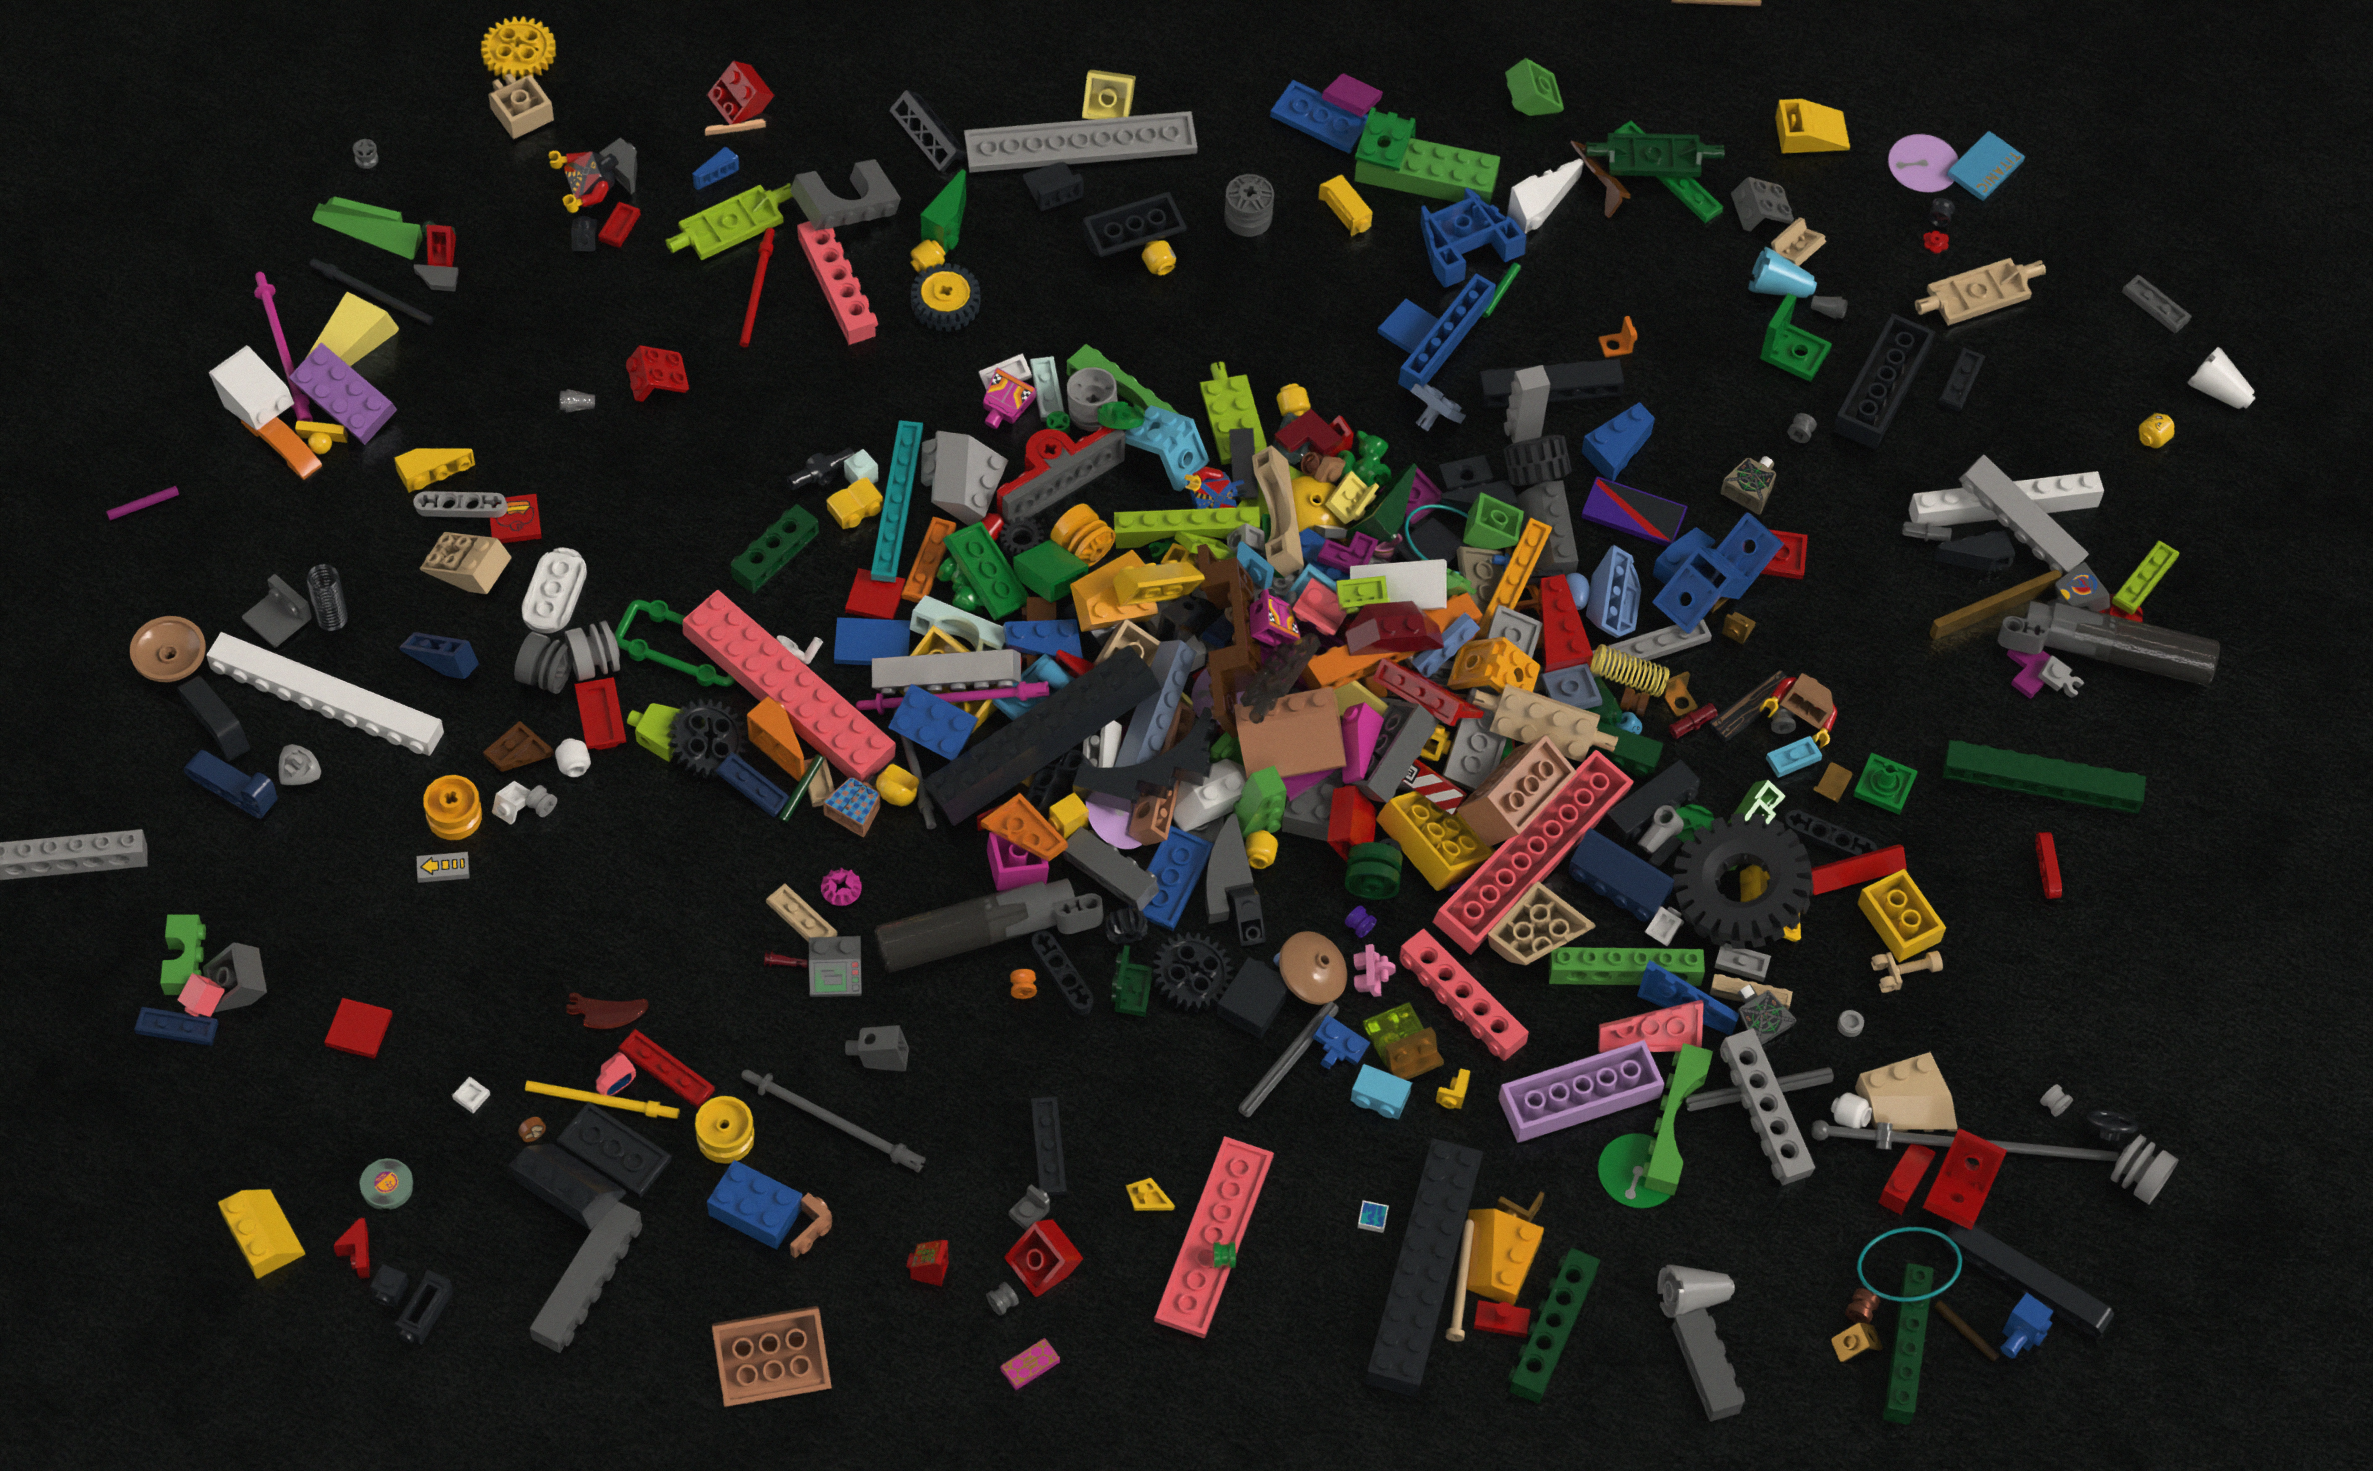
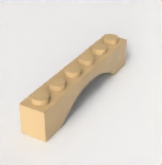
(1284, 544)

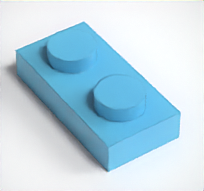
(1794, 756)

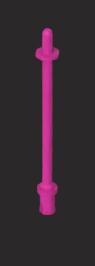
(265, 292)
(1021, 691)

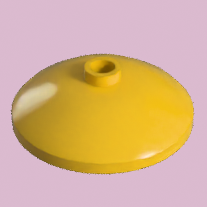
(1309, 512)

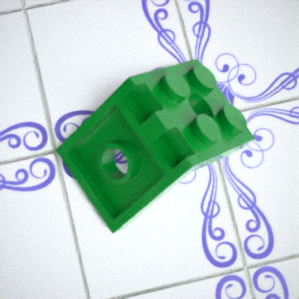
(1387, 127)
(1785, 338)

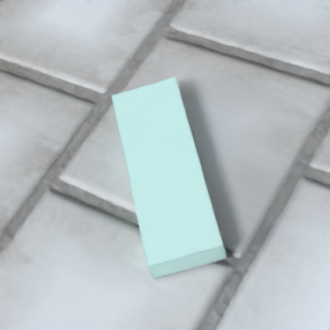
(1046, 386)

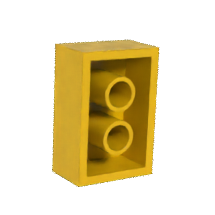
(1901, 915)

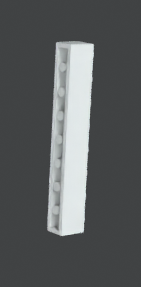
(2049, 493)

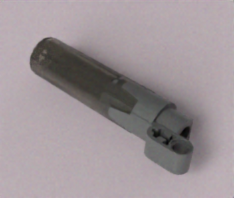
(2112, 641)
(985, 922)

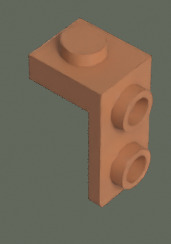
(818, 1212)

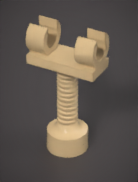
(1893, 982)

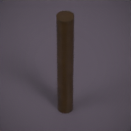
(1966, 1331)

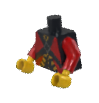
(588, 177)

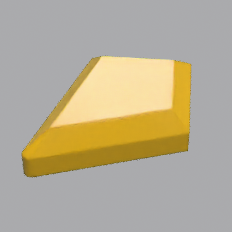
(1148, 1196)

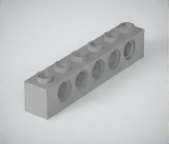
(72, 854)
(1748, 1046)

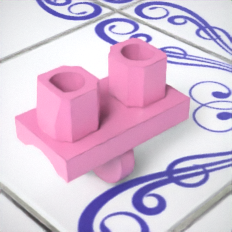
(1376, 971)

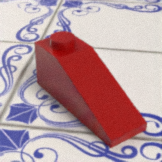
(1906, 1177)

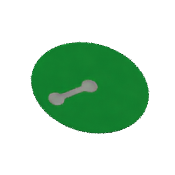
(1622, 1169)

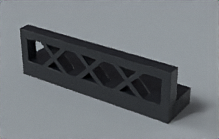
(935, 126)

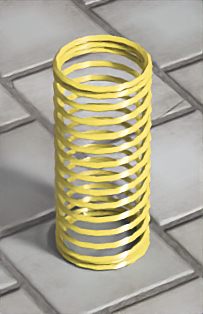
(1656, 678)

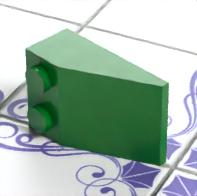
(944, 215)

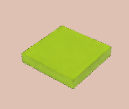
(1191, 541)

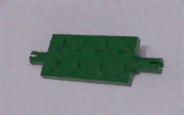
(1654, 154)

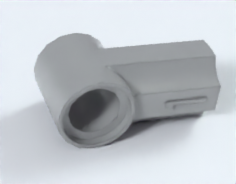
(1660, 830)

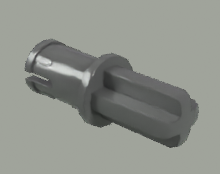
(1926, 532)

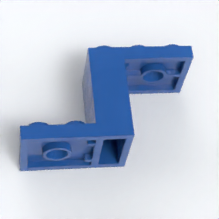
(1718, 573)

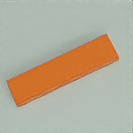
(928, 560)

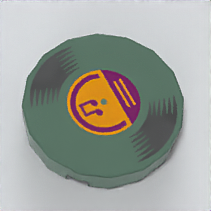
(386, 1184)

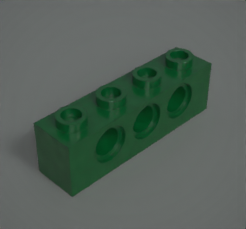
(753, 576)

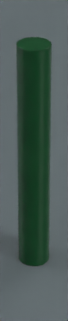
(801, 788)

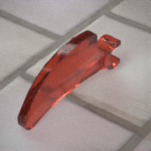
(606, 1013)

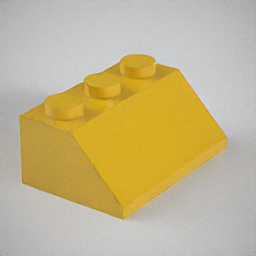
(1156, 582)
(260, 1230)

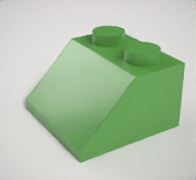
(1533, 89)
(1492, 524)

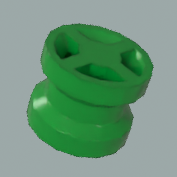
(1059, 419)
(1224, 1254)

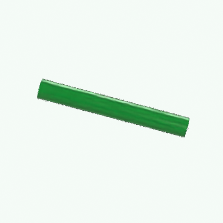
(1502, 287)

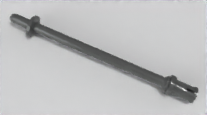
(897, 1152)

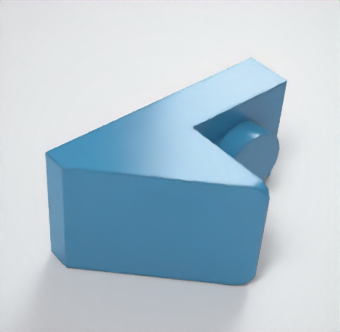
(1255, 565)

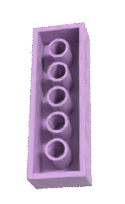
(1581, 1091)

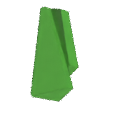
(371, 224)
(1760, 800)

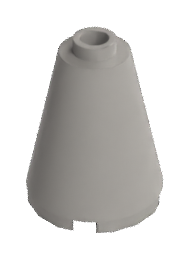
(1692, 1289)

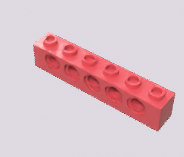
(837, 282)
(1425, 947)

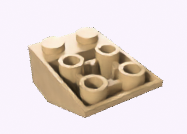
(467, 561)

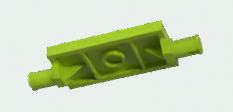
(731, 221)
(1230, 407)

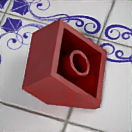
(1043, 1256)

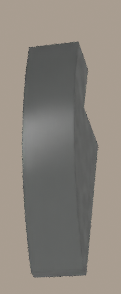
(1226, 870)

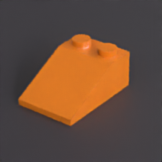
(773, 734)

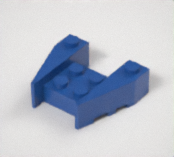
(1464, 228)

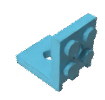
(1172, 440)

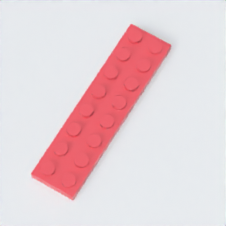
(1221, 1218)

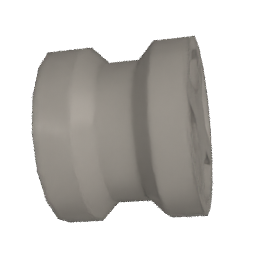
(541, 801)
(2056, 1100)

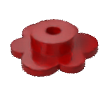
(1936, 241)

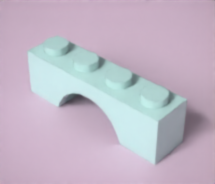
(978, 631)

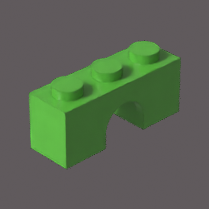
(185, 934)

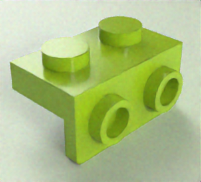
(1355, 593)

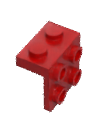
(655, 369)

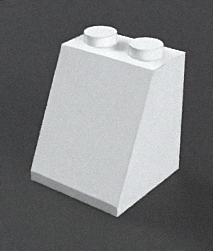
(250, 388)

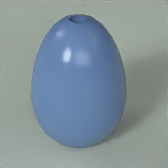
(1579, 589)

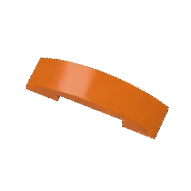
(289, 446)

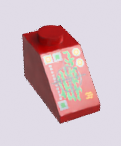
(929, 1262)

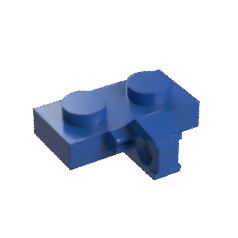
(1339, 1042)

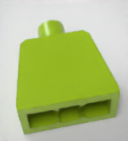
(653, 728)

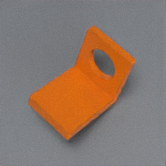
(1625, 340)

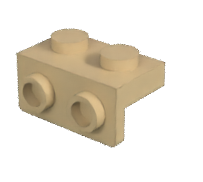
(1798, 242)

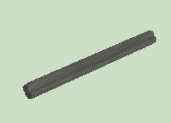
(1286, 1061)
(1733, 1094)

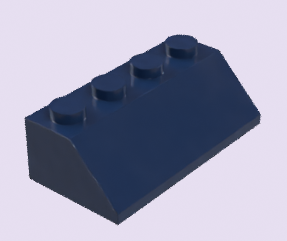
(1620, 876)

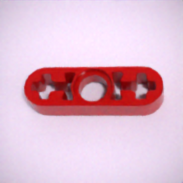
(2048, 865)

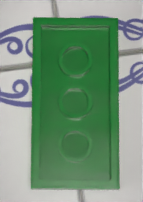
(987, 570)

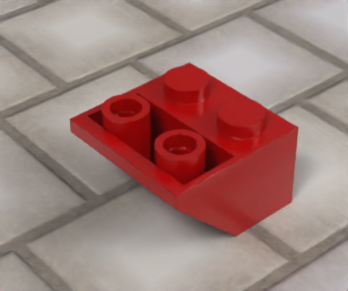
(740, 93)

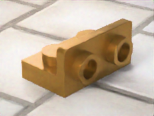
(1413, 1055)

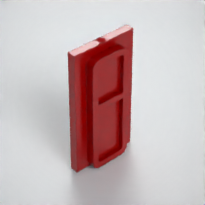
(600, 713)

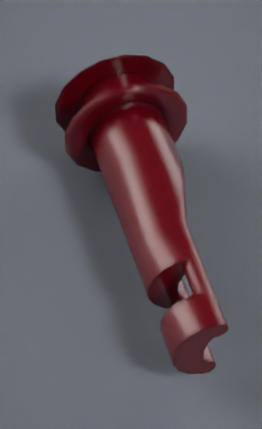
(783, 960)

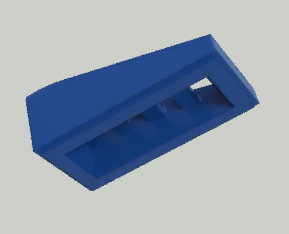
(716, 168)

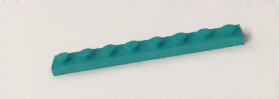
(897, 501)

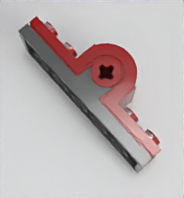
(1057, 468)

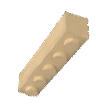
(1729, 987)

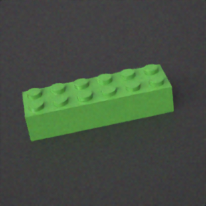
(1435, 172)

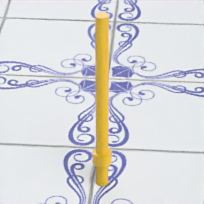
(651, 1108)

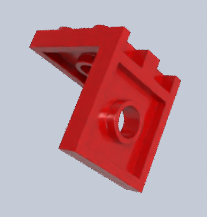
(1963, 1181)

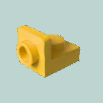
(1455, 1095)

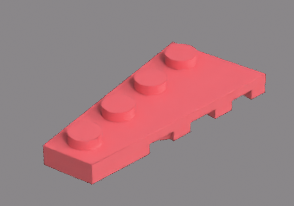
(1661, 1029)

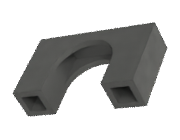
(830, 211)

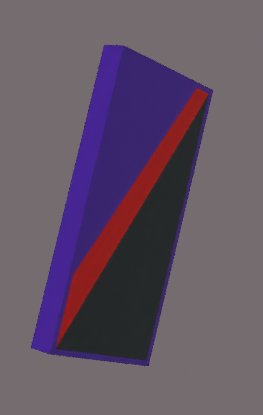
(1634, 511)

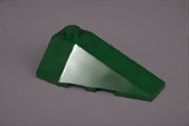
(1387, 510)

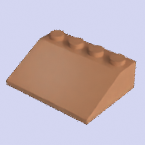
(1295, 737)
(771, 1355)

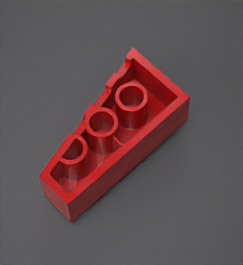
(1562, 630)

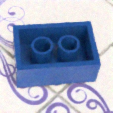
(933, 723)
(755, 1204)

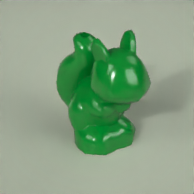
(1368, 468)
(965, 595)

